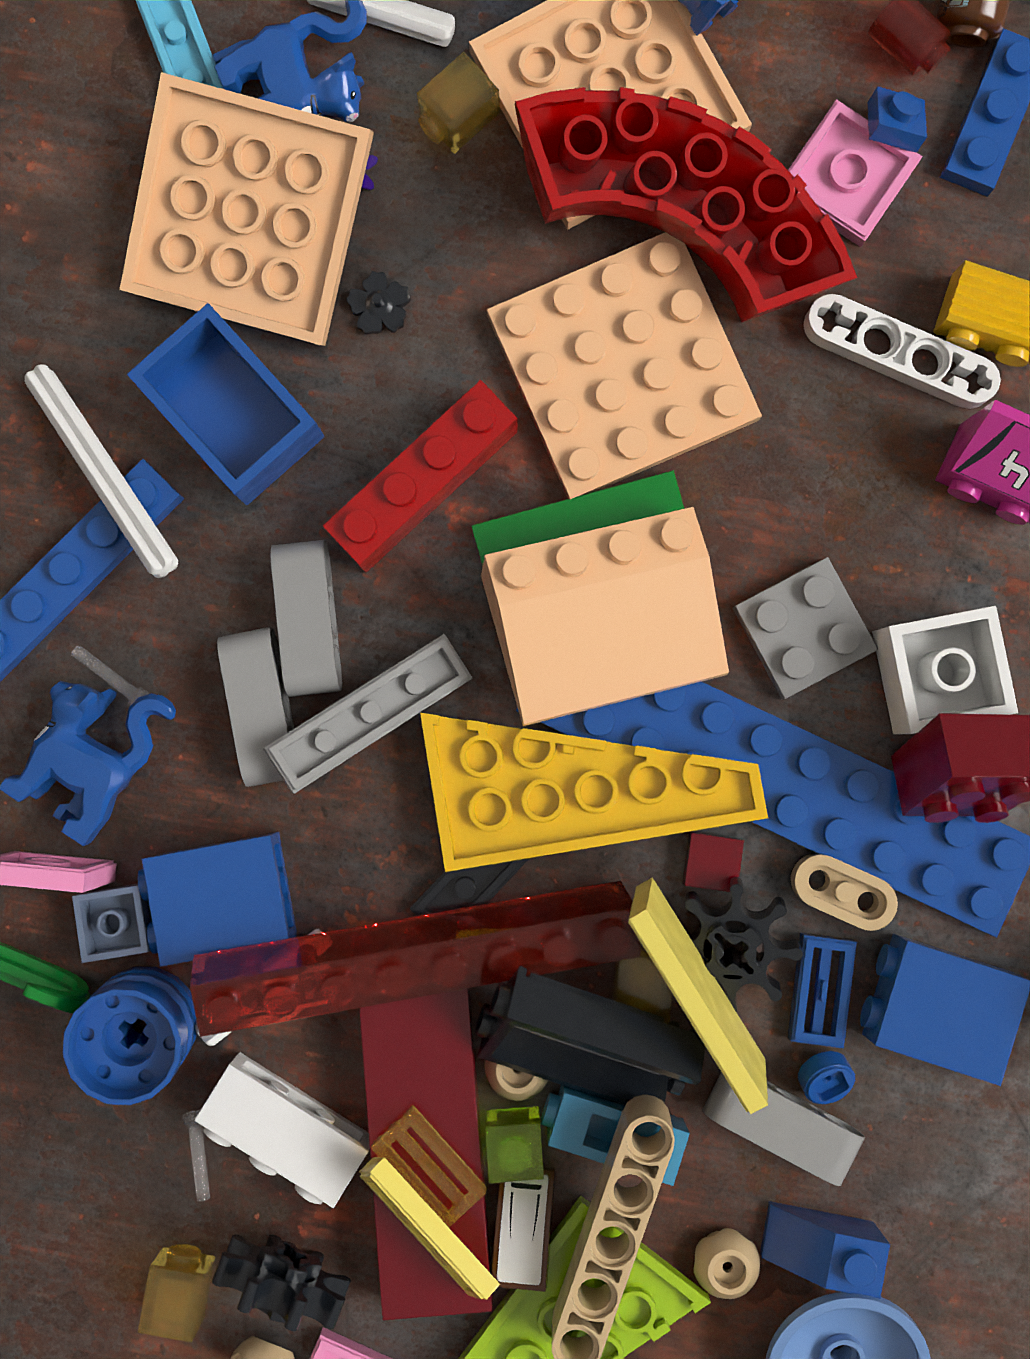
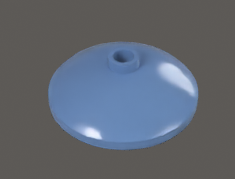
(859, 1322)

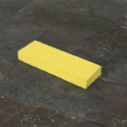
(428, 1228)

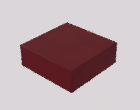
(712, 861)

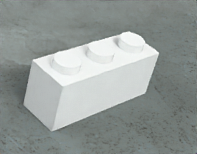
(284, 1131)

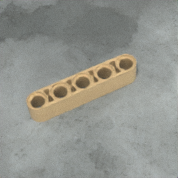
(615, 1206)

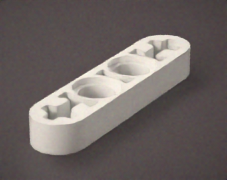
(898, 360)

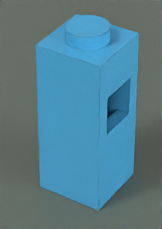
(588, 1123)

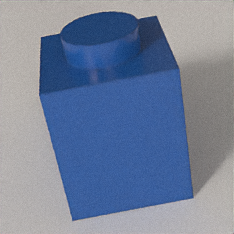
(826, 1248)

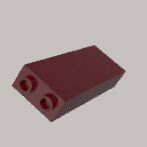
(425, 1058)

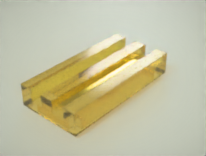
(445, 1153)

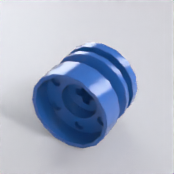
(110, 1056)

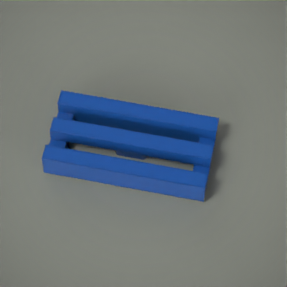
(842, 994)

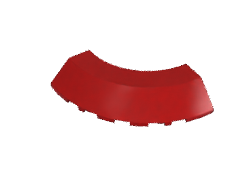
(690, 179)

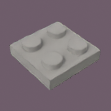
(805, 628)

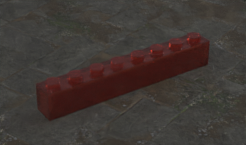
(411, 957)

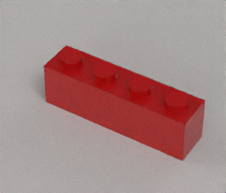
(423, 476)

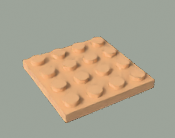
(605, 48)
(245, 208)
(623, 364)

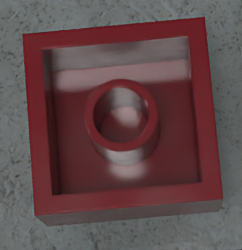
(965, 767)

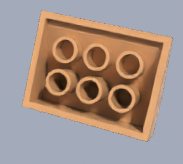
(606, 615)

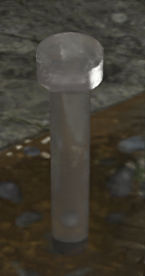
(108, 674)
(198, 1155)

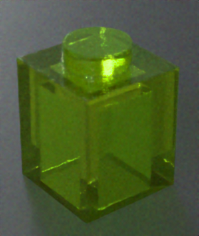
(514, 1144)

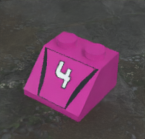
(992, 461)

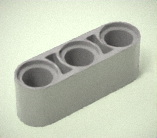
(306, 618)
(255, 699)
(789, 1130)

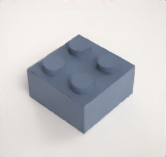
(111, 922)

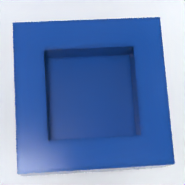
(897, 119)

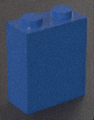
(216, 898)
(945, 1009)

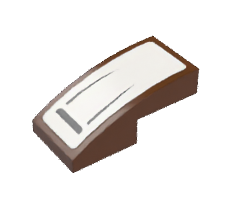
(524, 1233)

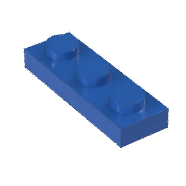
(992, 116)

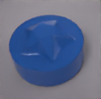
(826, 1077)

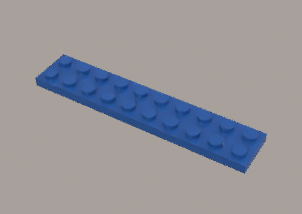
(828, 799)

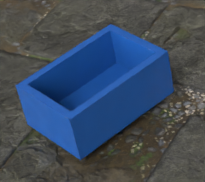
(226, 404)

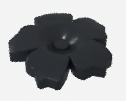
(379, 304)

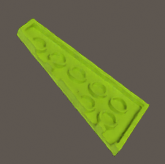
(650, 1303)

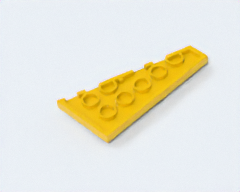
(548, 793)

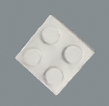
(944, 667)

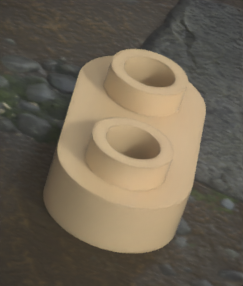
(842, 890)

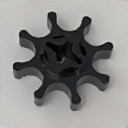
(739, 924)
(281, 1282)

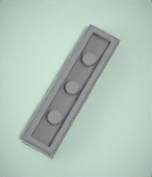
(367, 714)

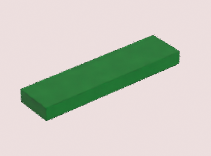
(580, 514)

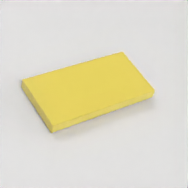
(699, 995)

